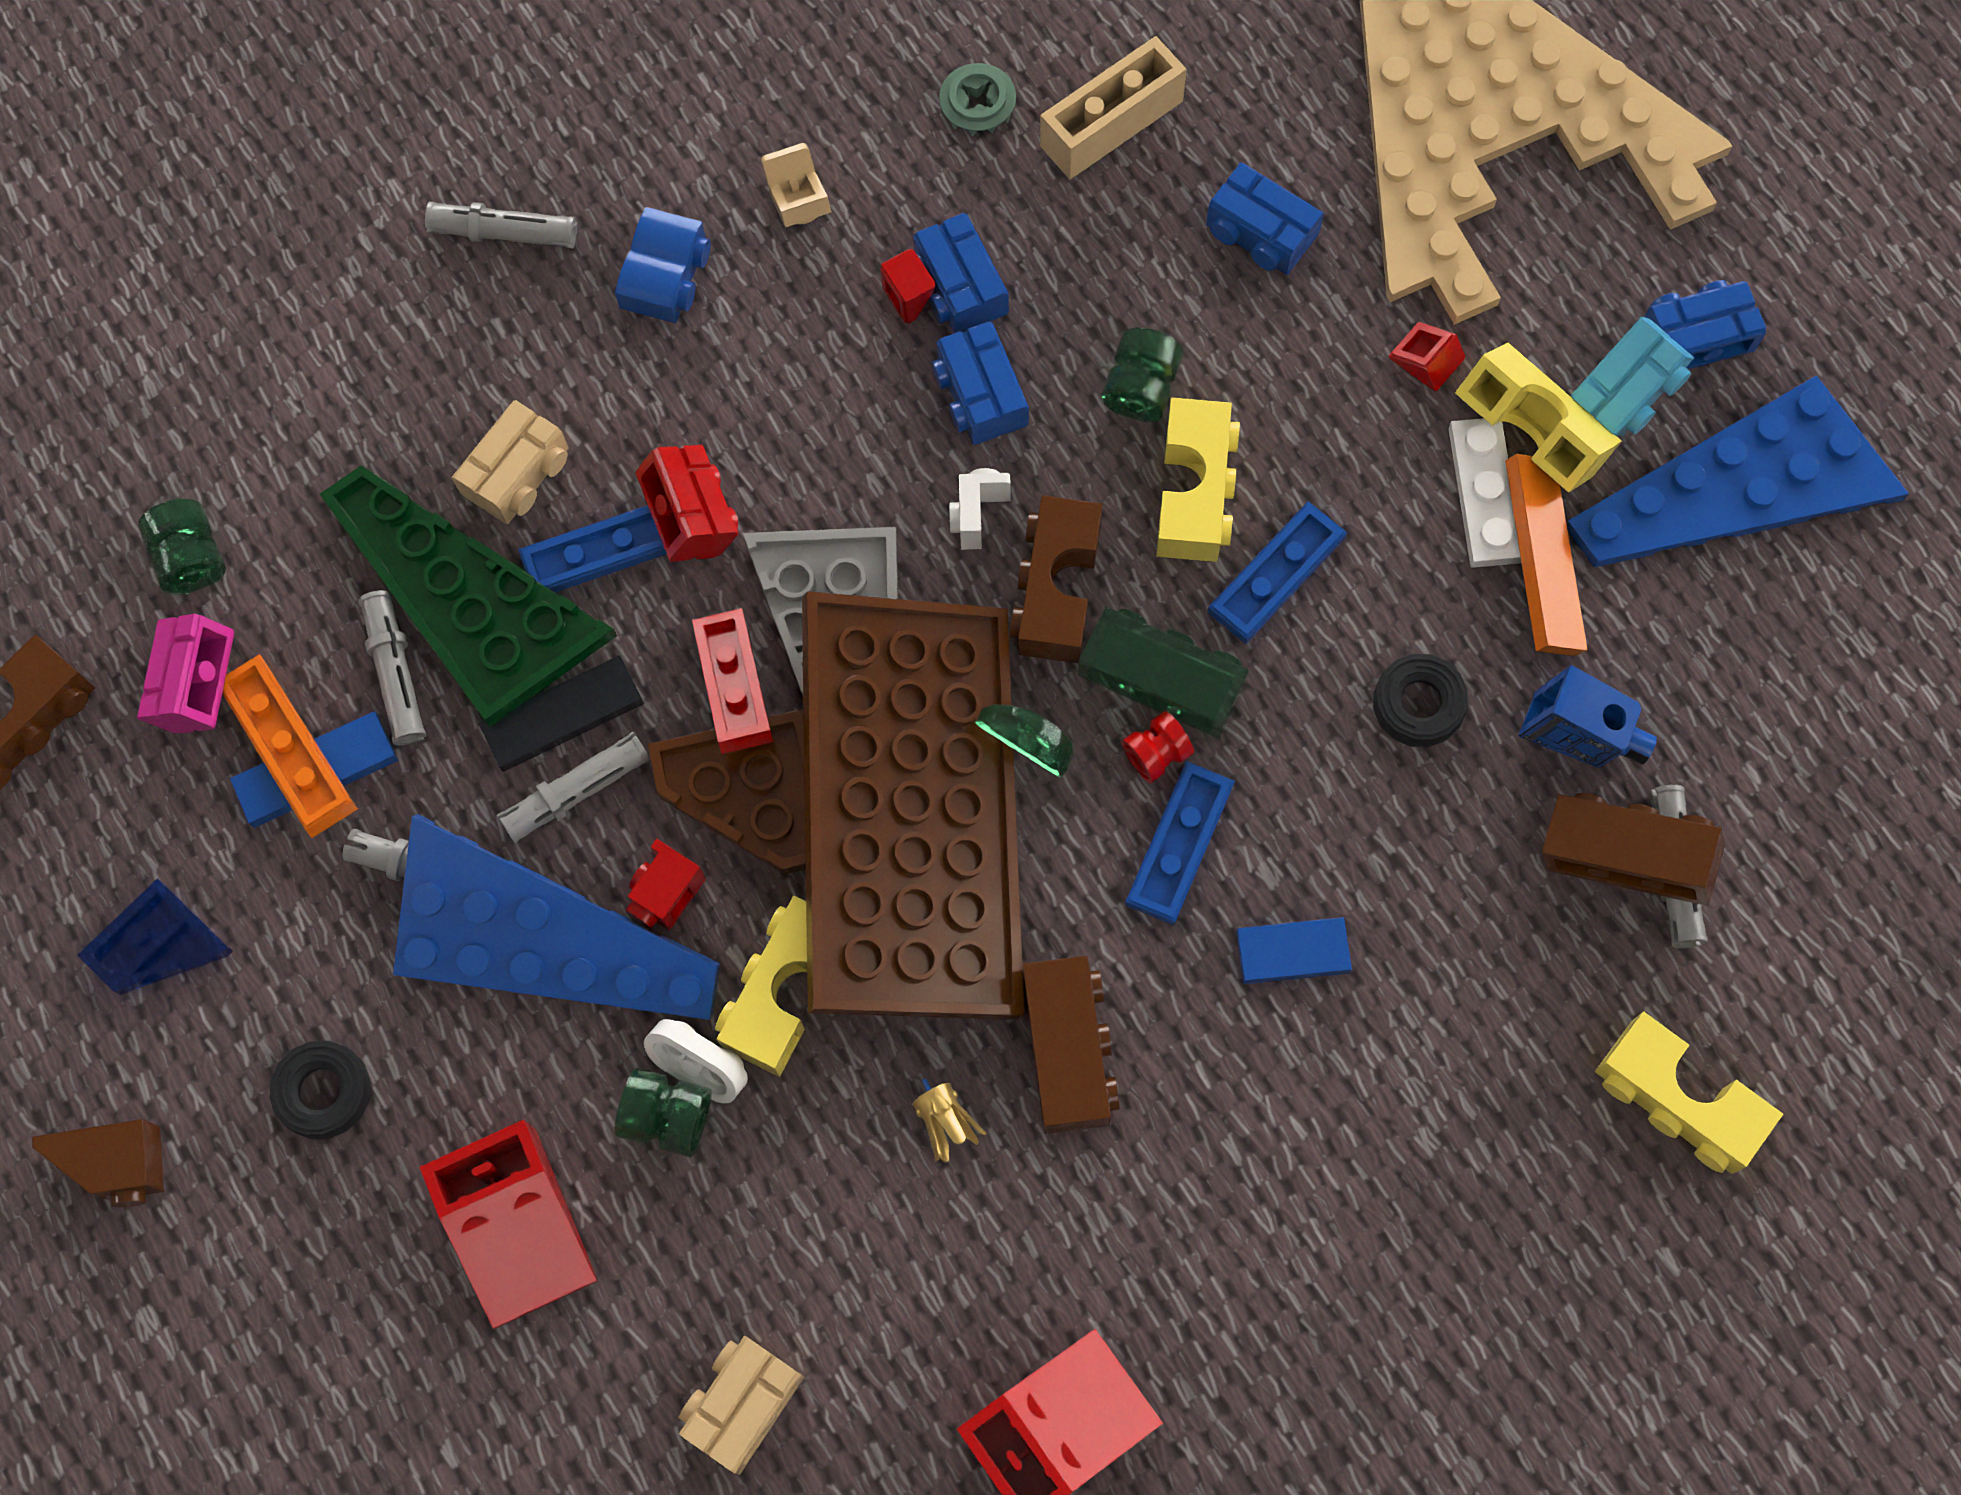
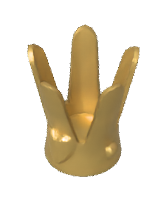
(941, 1110)

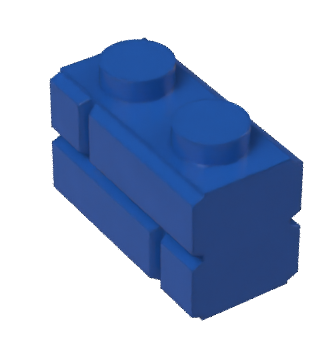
(1263, 219)
(965, 279)
(1712, 323)
(981, 383)

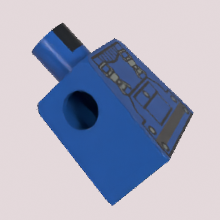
(1586, 720)

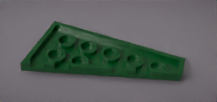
(476, 609)

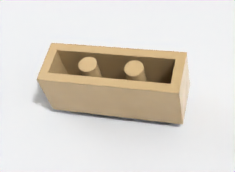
(1112, 107)

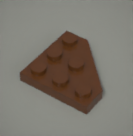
(742, 795)

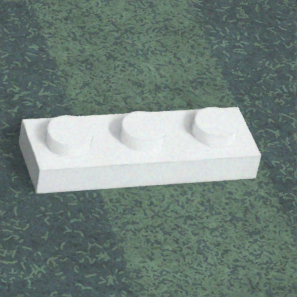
(1484, 492)

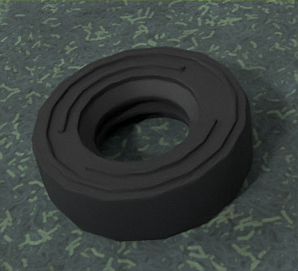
(1438, 675)
(299, 1064)

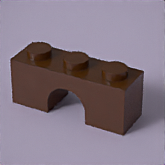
(1063, 537)
(44, 695)

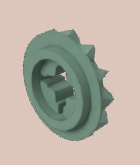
(973, 81)

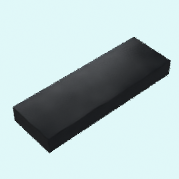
(562, 713)

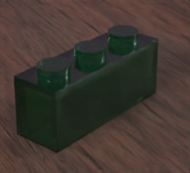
(1163, 671)

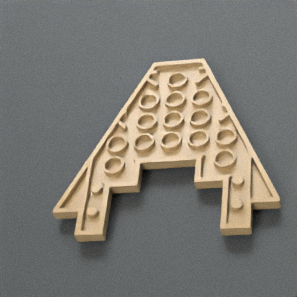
(1480, 81)

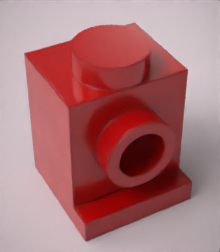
(663, 888)

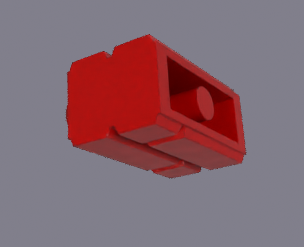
(687, 502)

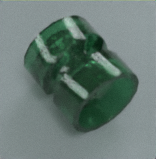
(1142, 374)
(181, 546)
(662, 1112)

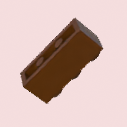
(1634, 848)
(1069, 1044)

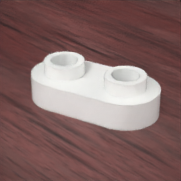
(695, 1059)

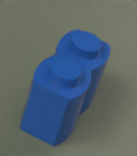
(661, 265)

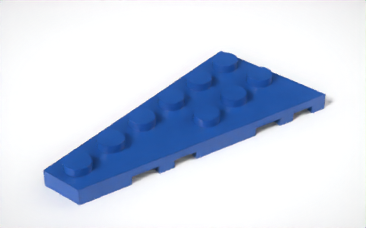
(1757, 475)
(513, 930)

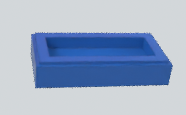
(1293, 950)

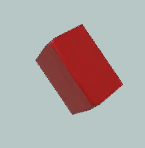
(907, 284)
(1429, 354)

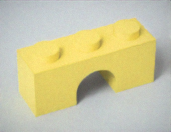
(1515, 391)
(1194, 520)
(755, 1023)
(1644, 1070)

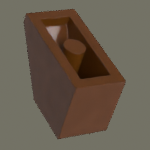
(109, 1160)

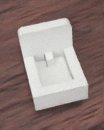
(976, 487)

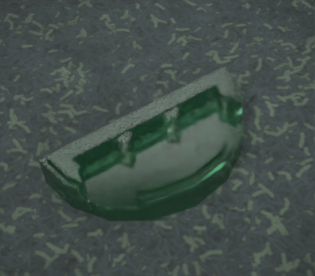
(1029, 735)

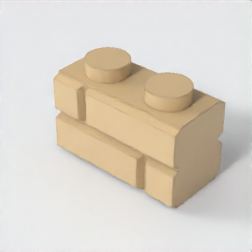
(512, 463)
(739, 1404)

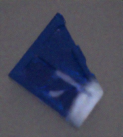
(152, 942)

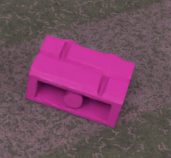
(186, 674)

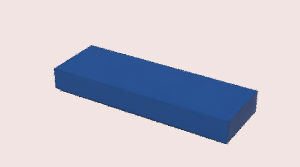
(594, 550)
(1277, 572)
(350, 750)
(1179, 843)

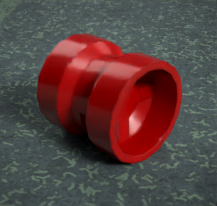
(1157, 747)

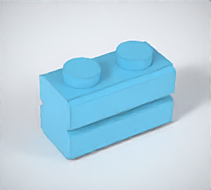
(1633, 378)

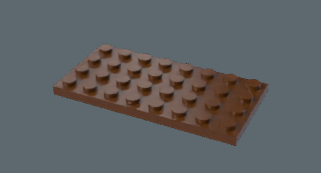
(908, 811)

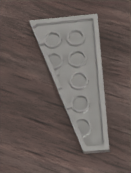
(824, 562)

